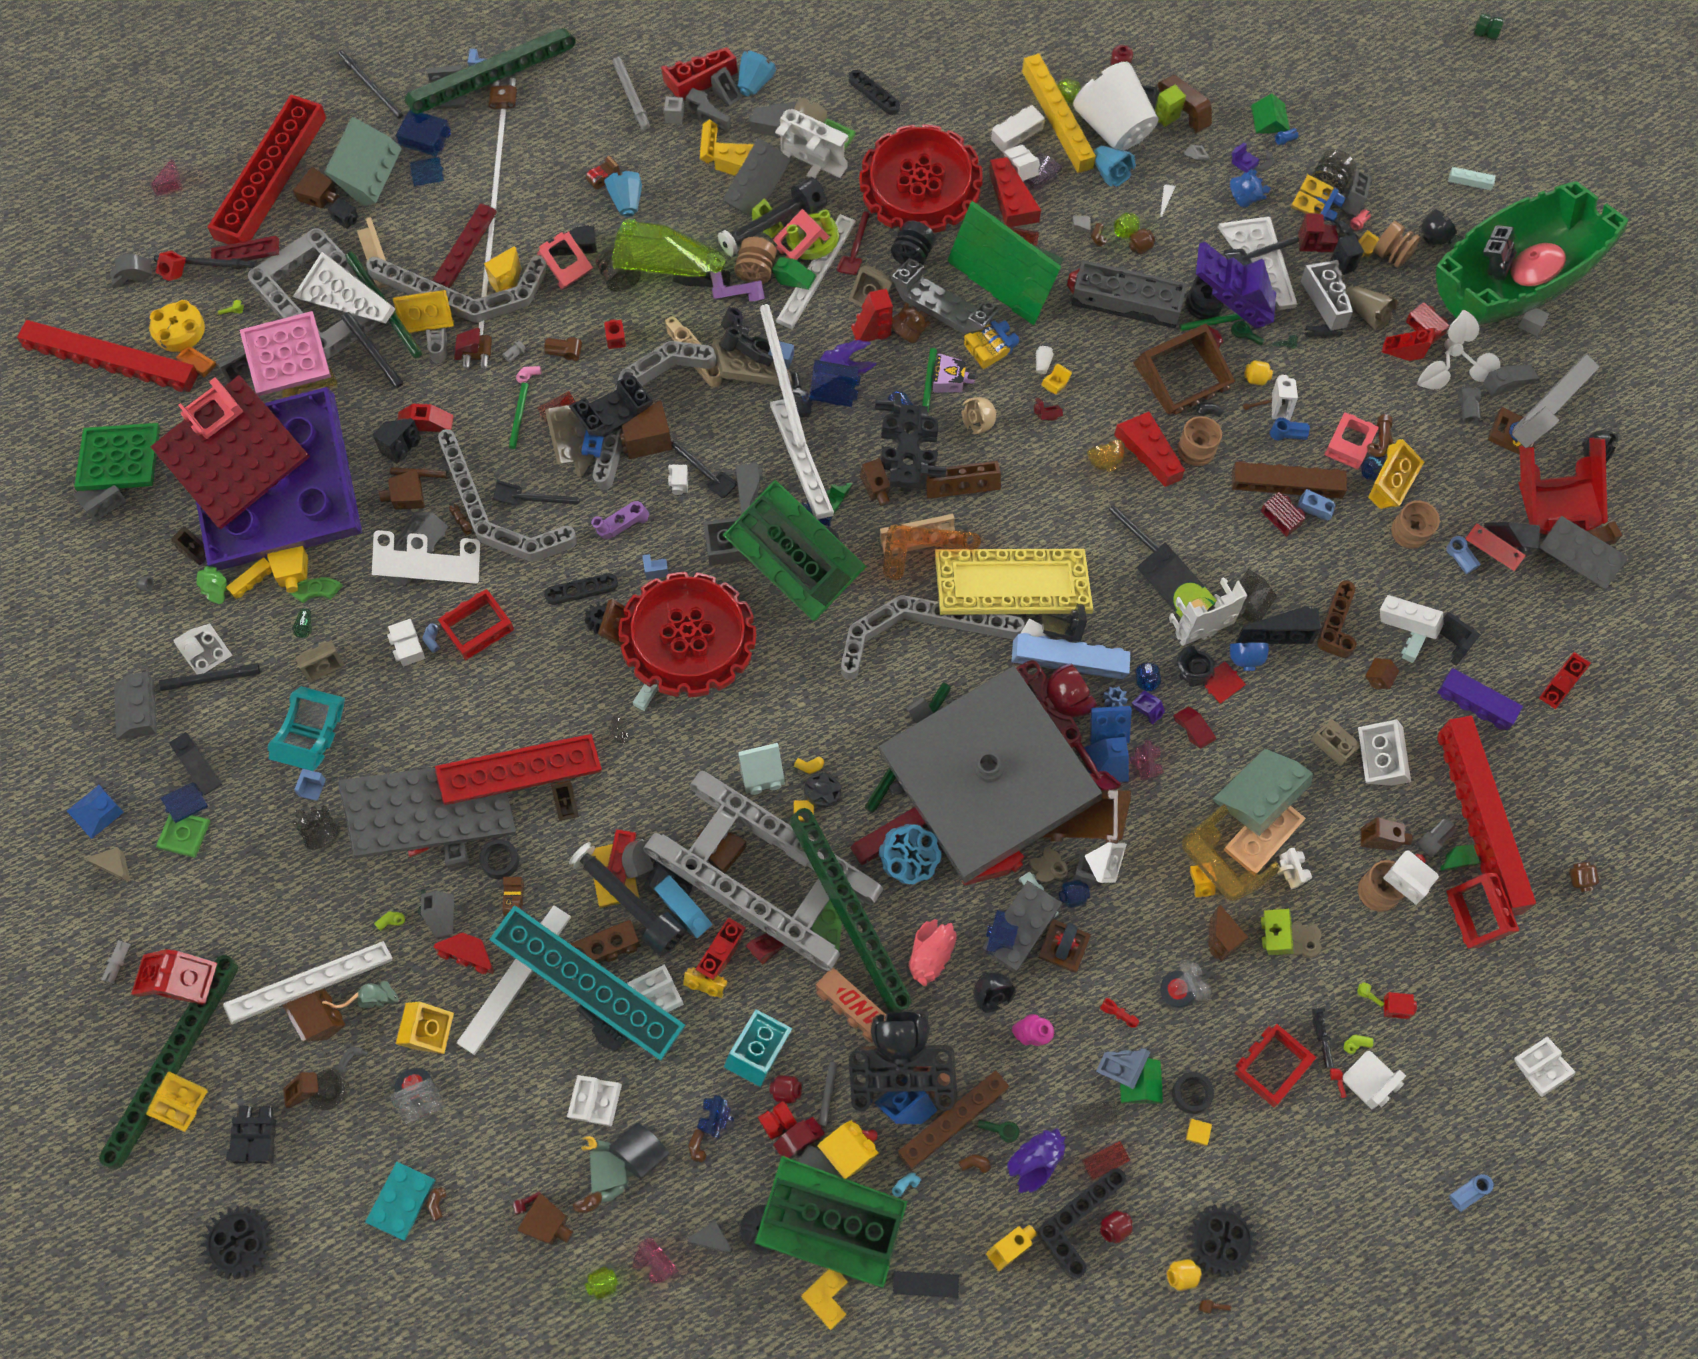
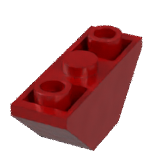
(1409, 345)
(427, 417)
(1564, 680)
(721, 949)
(466, 951)

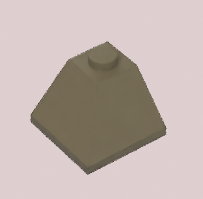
(867, 281)

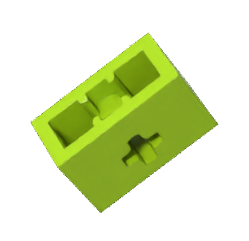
(1169, 105)
(1280, 920)

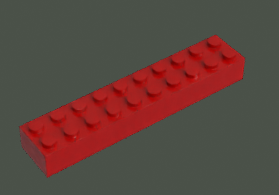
(267, 171)
(1485, 811)

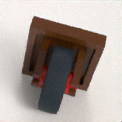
(1064, 945)

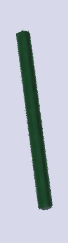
(394, 319)
(889, 777)

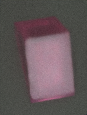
(167, 180)

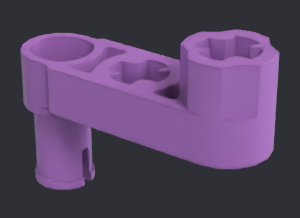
(719, 290)
(611, 527)

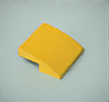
(176, 1101)

